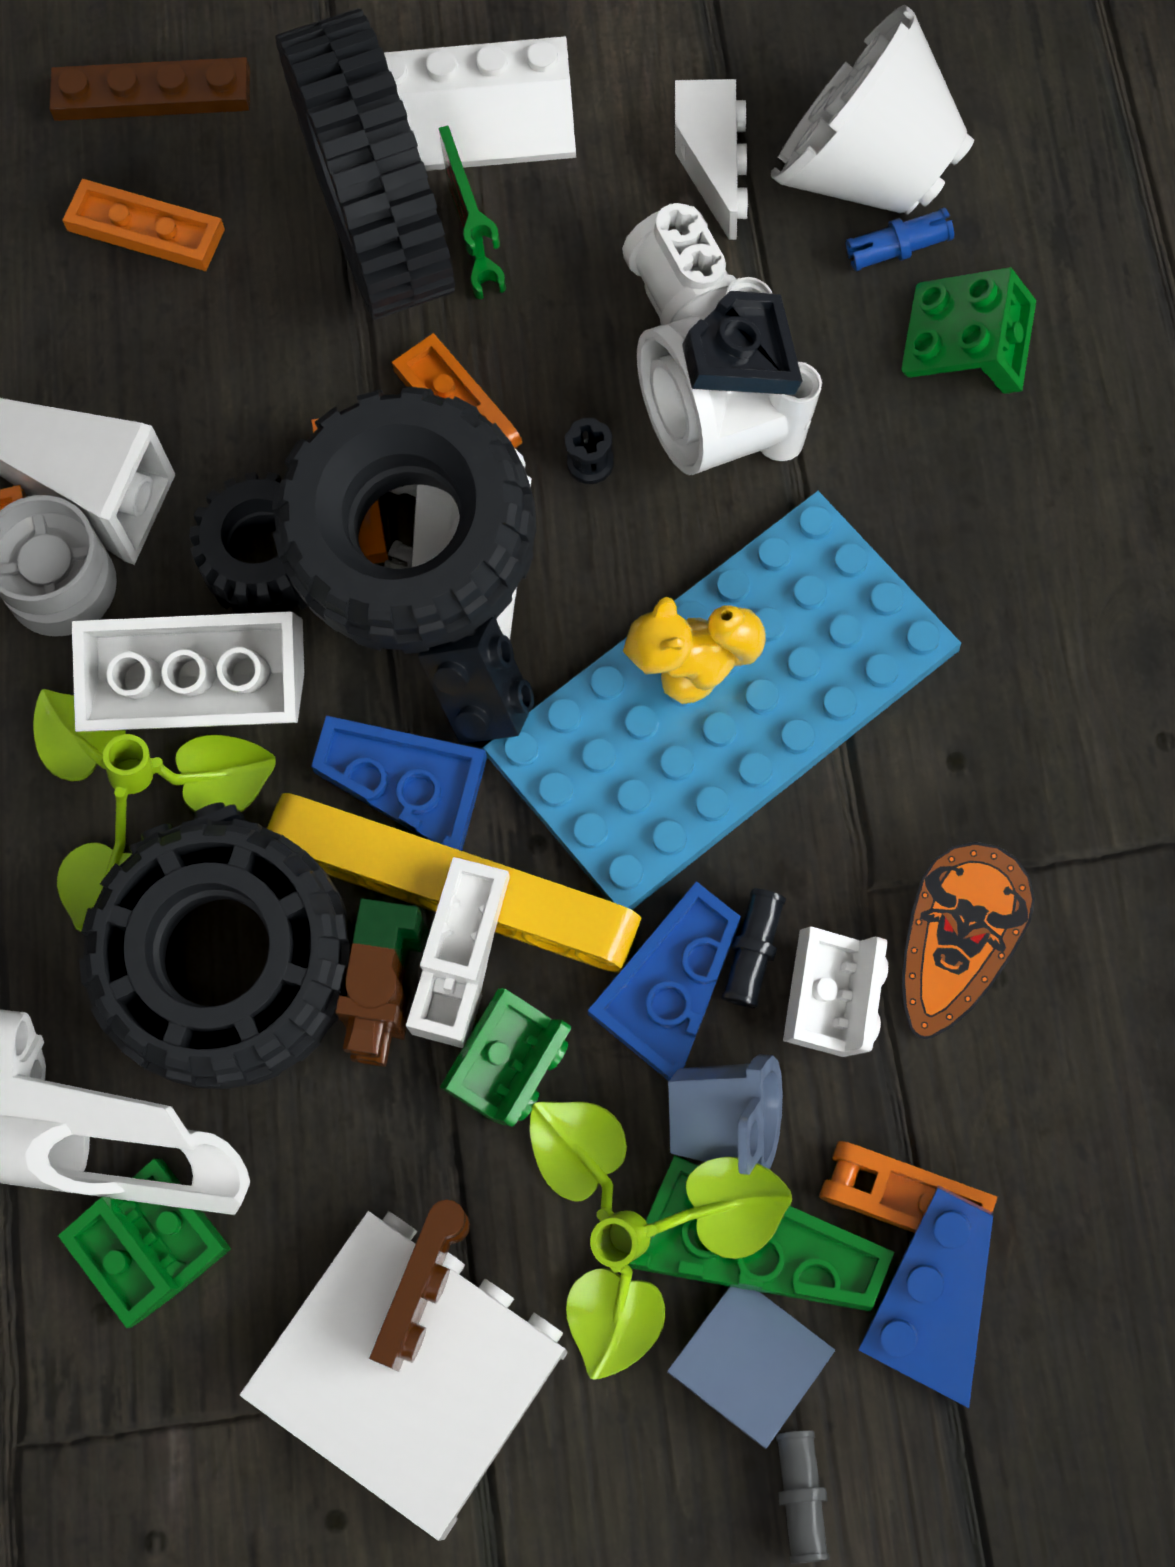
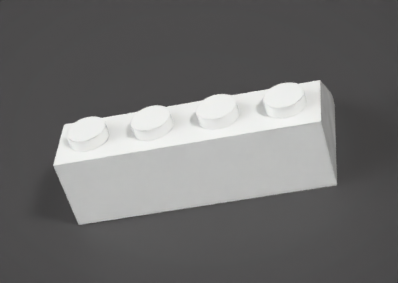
(497, 99)
(187, 671)

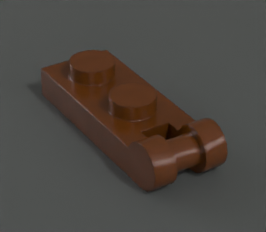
(421, 1282)

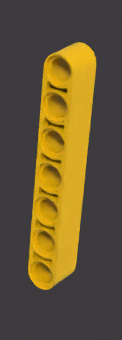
(416, 873)

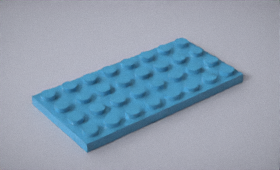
(654, 782)

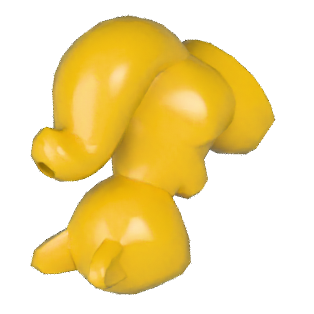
(696, 651)

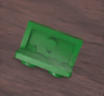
(506, 1059)

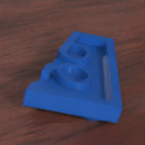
(404, 775)
(936, 1298)

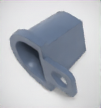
(727, 1112)

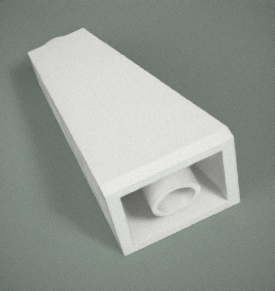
(95, 462)

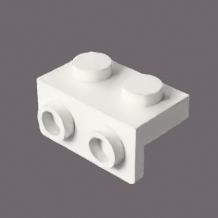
(836, 992)

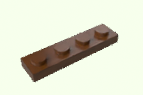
(150, 89)

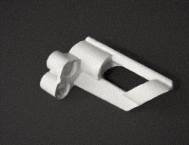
(51, 1124)

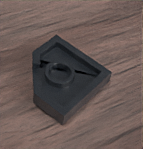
(743, 347)

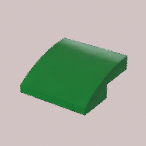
(141, 1250)

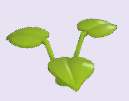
(209, 768)
(606, 1312)

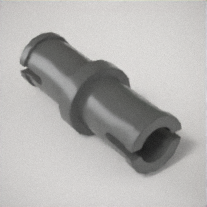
(802, 1497)

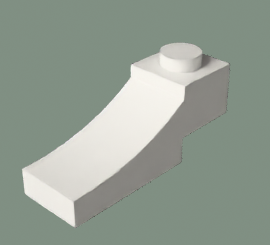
(458, 953)

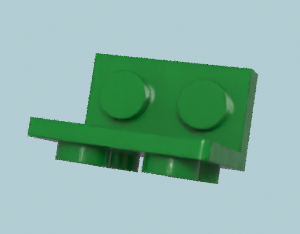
(971, 325)

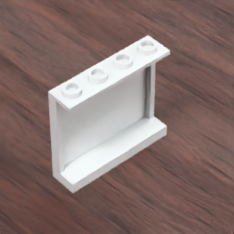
(436, 1423)

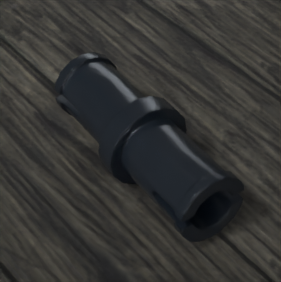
(753, 948)

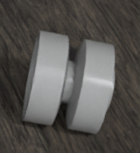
(52, 565)

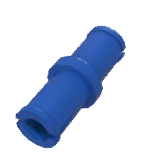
(900, 239)

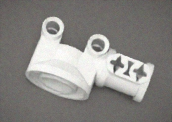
(685, 283)

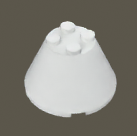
(879, 126)

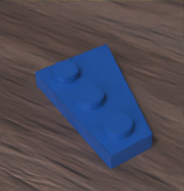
(669, 982)

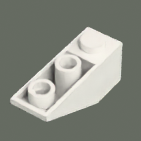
(708, 147)

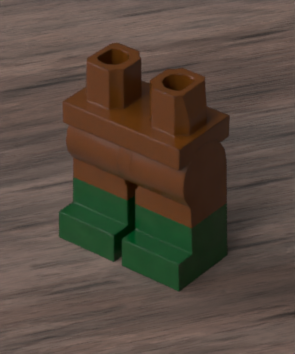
(376, 978)

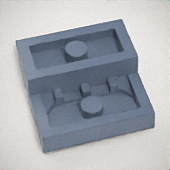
(751, 1363)

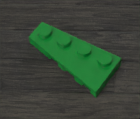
(800, 1261)

